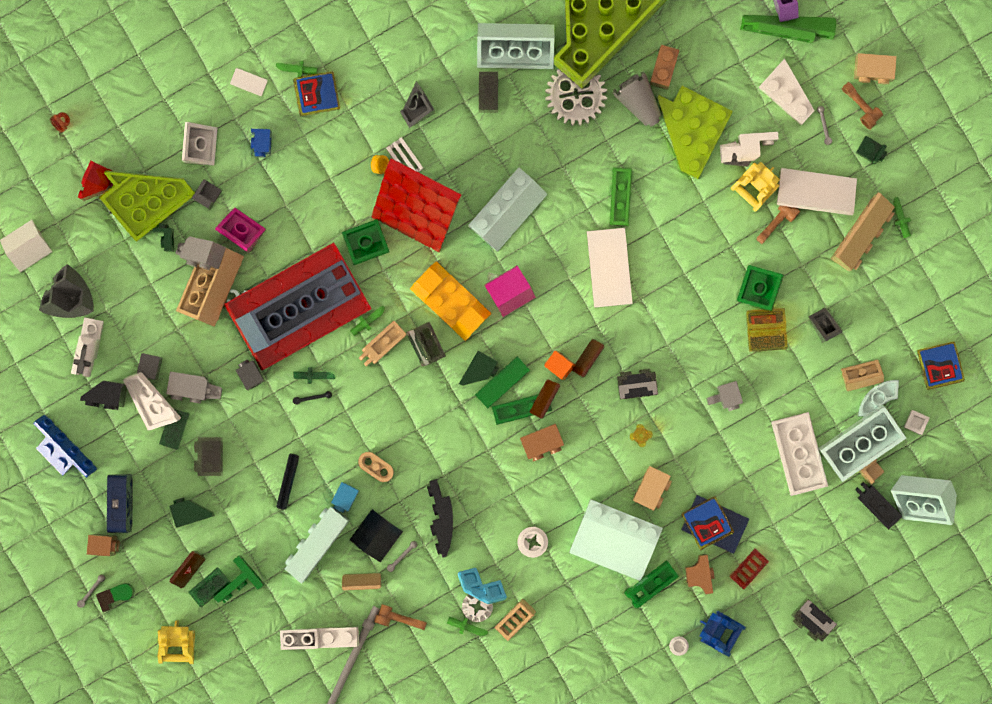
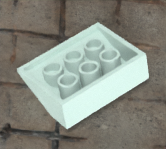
(615, 540)

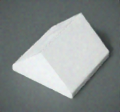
(199, 144)
(25, 246)

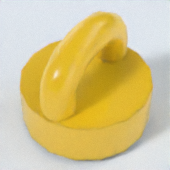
(379, 164)

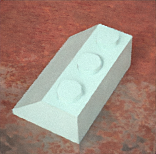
(925, 499)

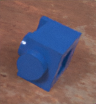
(261, 142)

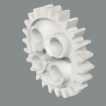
(578, 111)

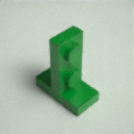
(239, 582)

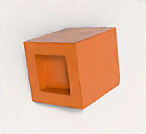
(559, 365)

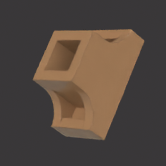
(700, 574)

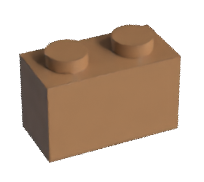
(664, 67)
(542, 442)
(102, 545)

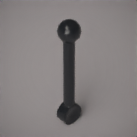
(296, 400)

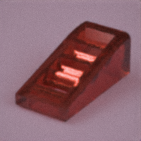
(737, 580)

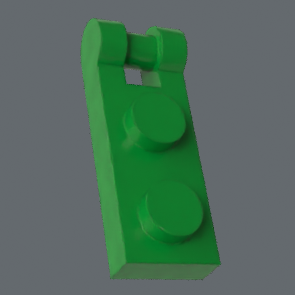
(651, 584)

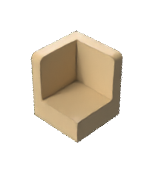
(871, 472)

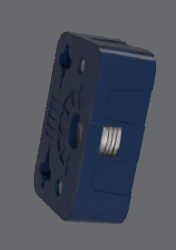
(119, 503)

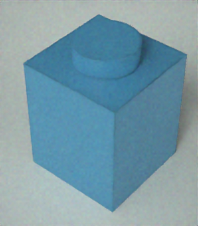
(344, 497)

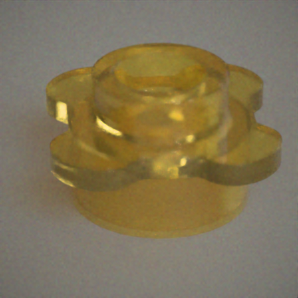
(641, 440)

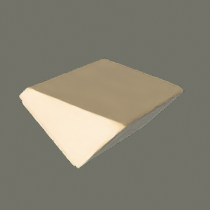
(862, 375)
(361, 581)

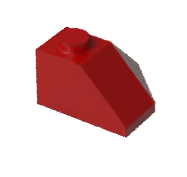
(94, 181)

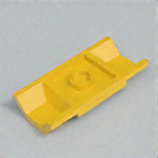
(450, 300)

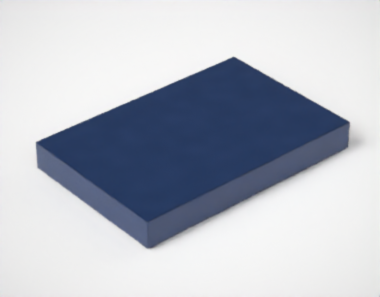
(737, 522)

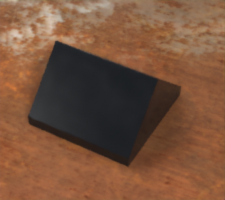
(376, 535)

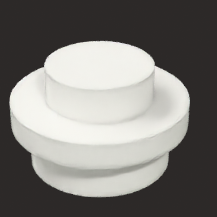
(678, 646)

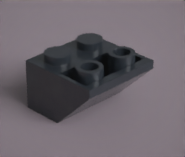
(106, 393)

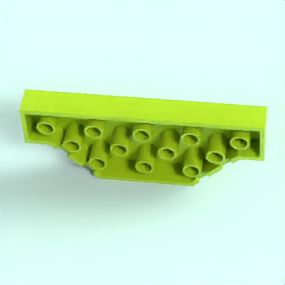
(598, 32)

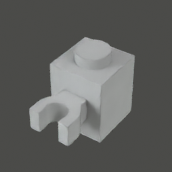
(728, 396)

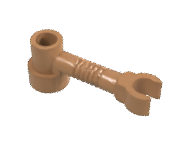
(871, 115)
(789, 213)
(385, 616)

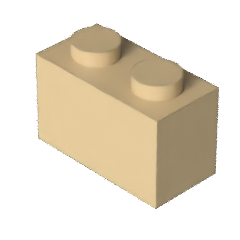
(875, 67)
(651, 488)

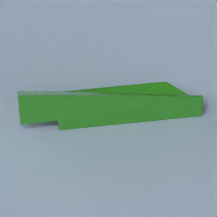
(797, 29)

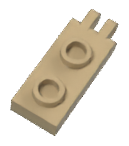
(382, 343)

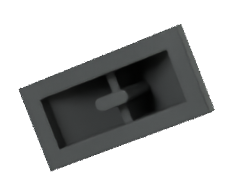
(824, 325)

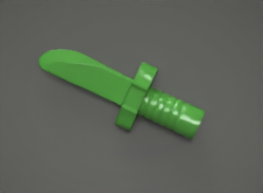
(297, 68)
(902, 220)
(365, 322)
(463, 625)

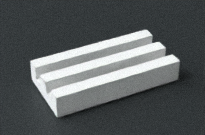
(395, 145)

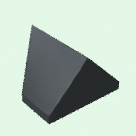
(417, 107)

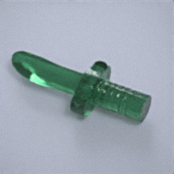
(312, 375)

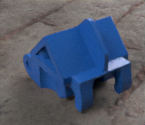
(714, 630)

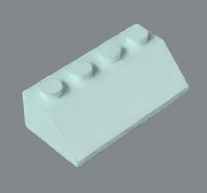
(515, 46)
(507, 209)
(862, 443)
(316, 545)

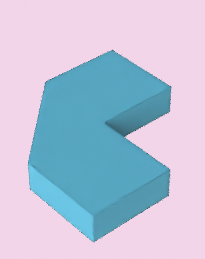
(487, 593)

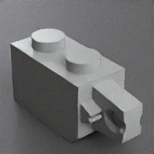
(201, 252)
(192, 387)

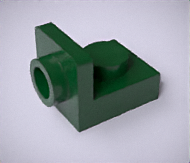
(871, 150)
(167, 240)

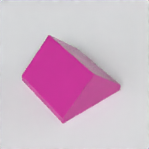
(240, 229)
(510, 291)

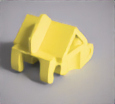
(762, 180)
(176, 637)

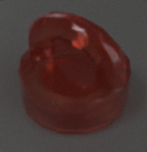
(58, 123)

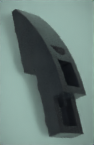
(444, 525)

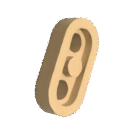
(376, 467)

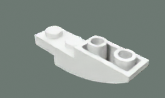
(319, 638)

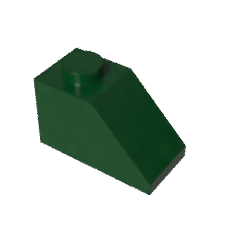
(479, 369)
(188, 512)

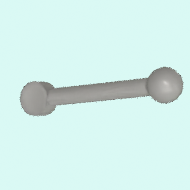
(828, 140)
(391, 567)
(81, 603)

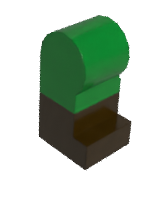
(120, 592)

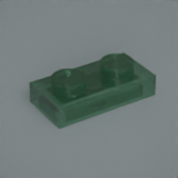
(174, 432)
(209, 587)

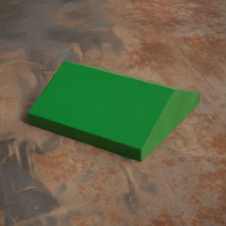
(365, 242)
(760, 288)

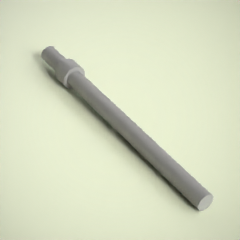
(368, 625)

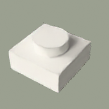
(916, 422)

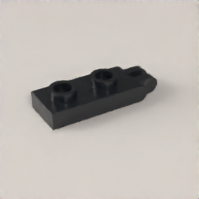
(878, 505)

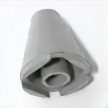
(639, 99)

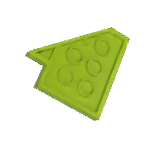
(693, 128)
(144, 200)

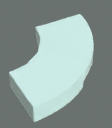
(879, 396)

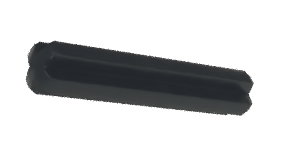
(287, 481)

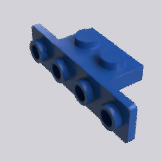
(60, 450)

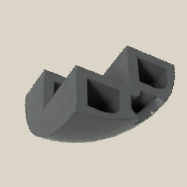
(68, 295)

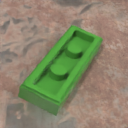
(620, 196)

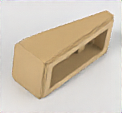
(527, 608)

